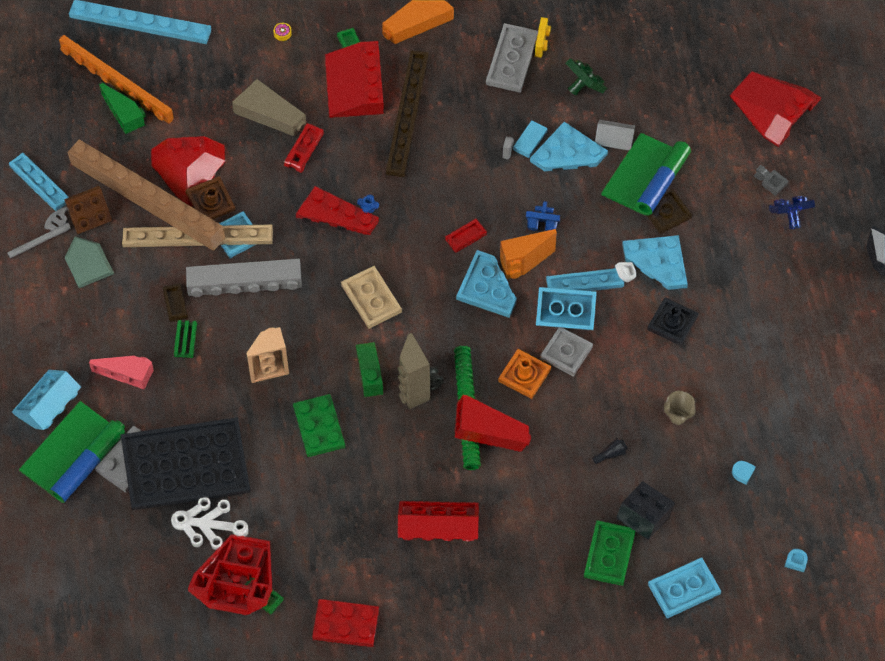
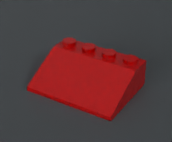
(354, 80)

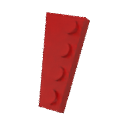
(330, 209)

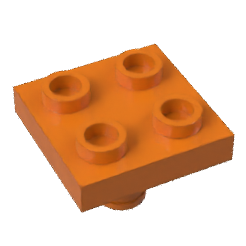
(524, 374)

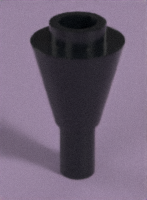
(614, 449)

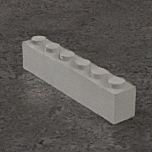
(243, 277)

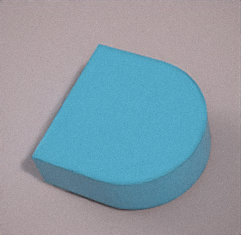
(743, 471)
(796, 560)

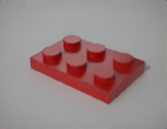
(345, 623)

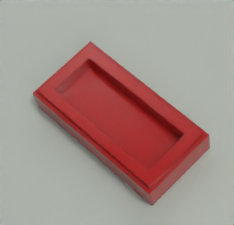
(465, 235)

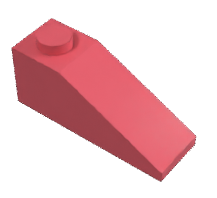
(126, 369)

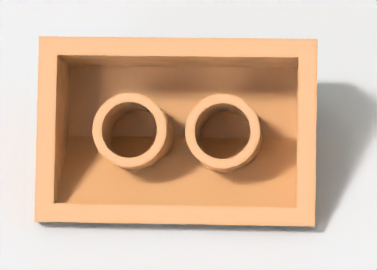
(267, 356)

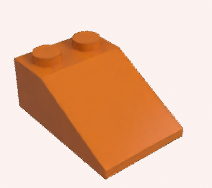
(526, 252)

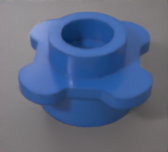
(368, 204)

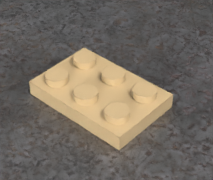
(371, 297)

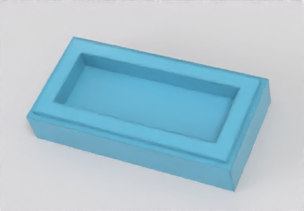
(530, 139)

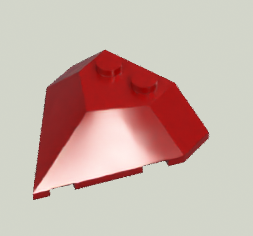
(187, 162)

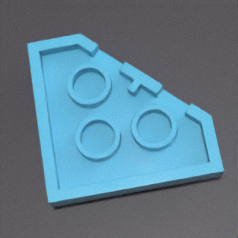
(568, 150)
(658, 259)
(487, 286)

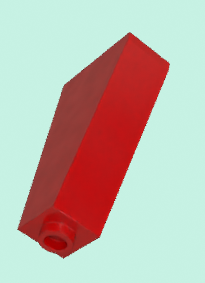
(489, 426)

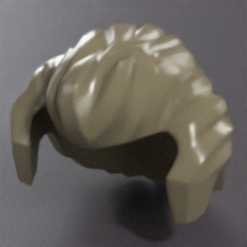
(679, 407)

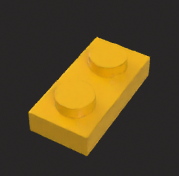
(541, 43)

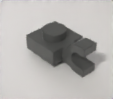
(771, 181)

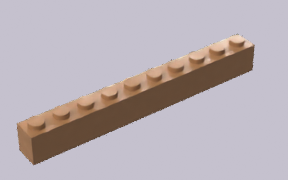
(146, 195)

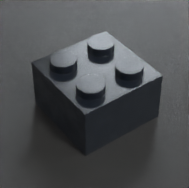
(645, 510)

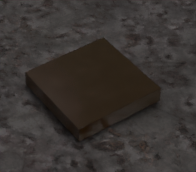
(669, 212)

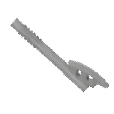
(55, 231)

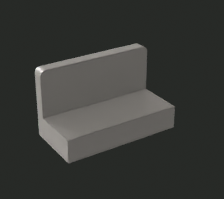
(615, 134)

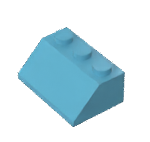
(566, 308)
(47, 399)

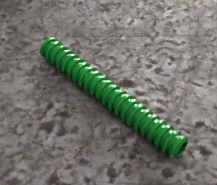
(465, 387)

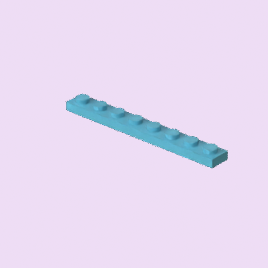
(140, 21)

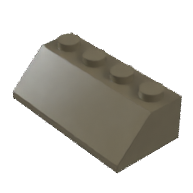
(414, 374)

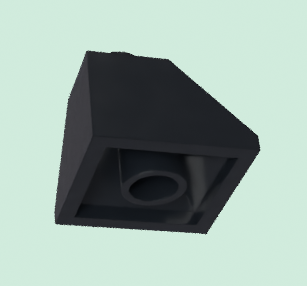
(876, 249)

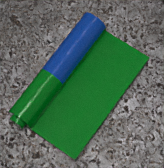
(646, 173)
(72, 451)

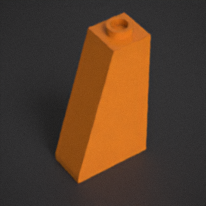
(416, 18)

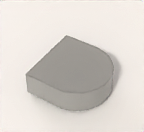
(507, 148)

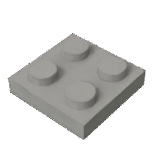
(566, 351)

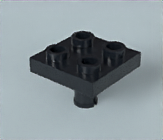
(673, 321)

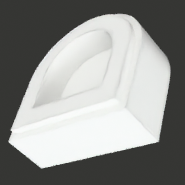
(626, 271)

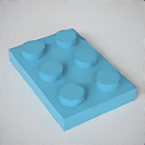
(684, 588)

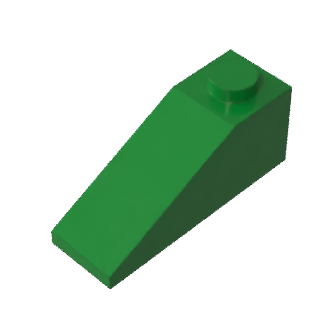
(124, 109)
(369, 369)

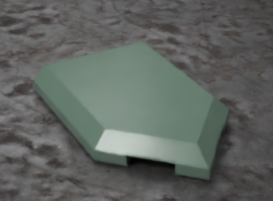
(87, 262)

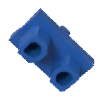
(534, 218)

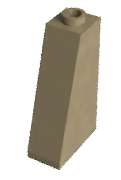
(268, 108)

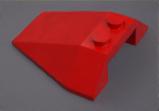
(773, 104)
(223, 575)

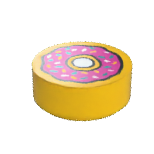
(282, 31)

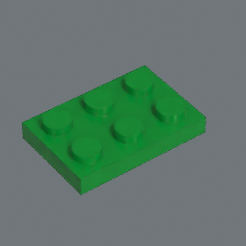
(319, 425)
(609, 553)

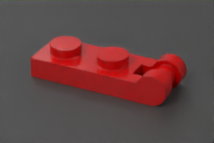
(304, 147)

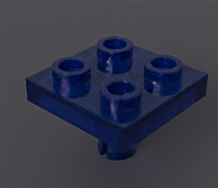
(791, 208)

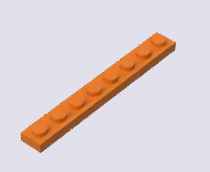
(113, 77)

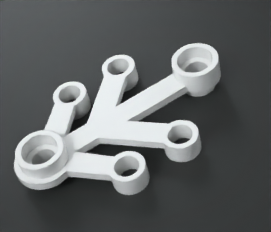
(207, 522)

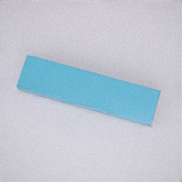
(39, 181)
(586, 280)

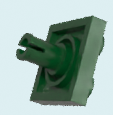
(585, 77)

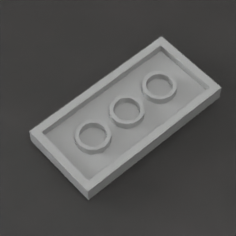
(512, 58)

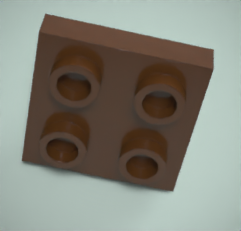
(211, 198)
(88, 209)

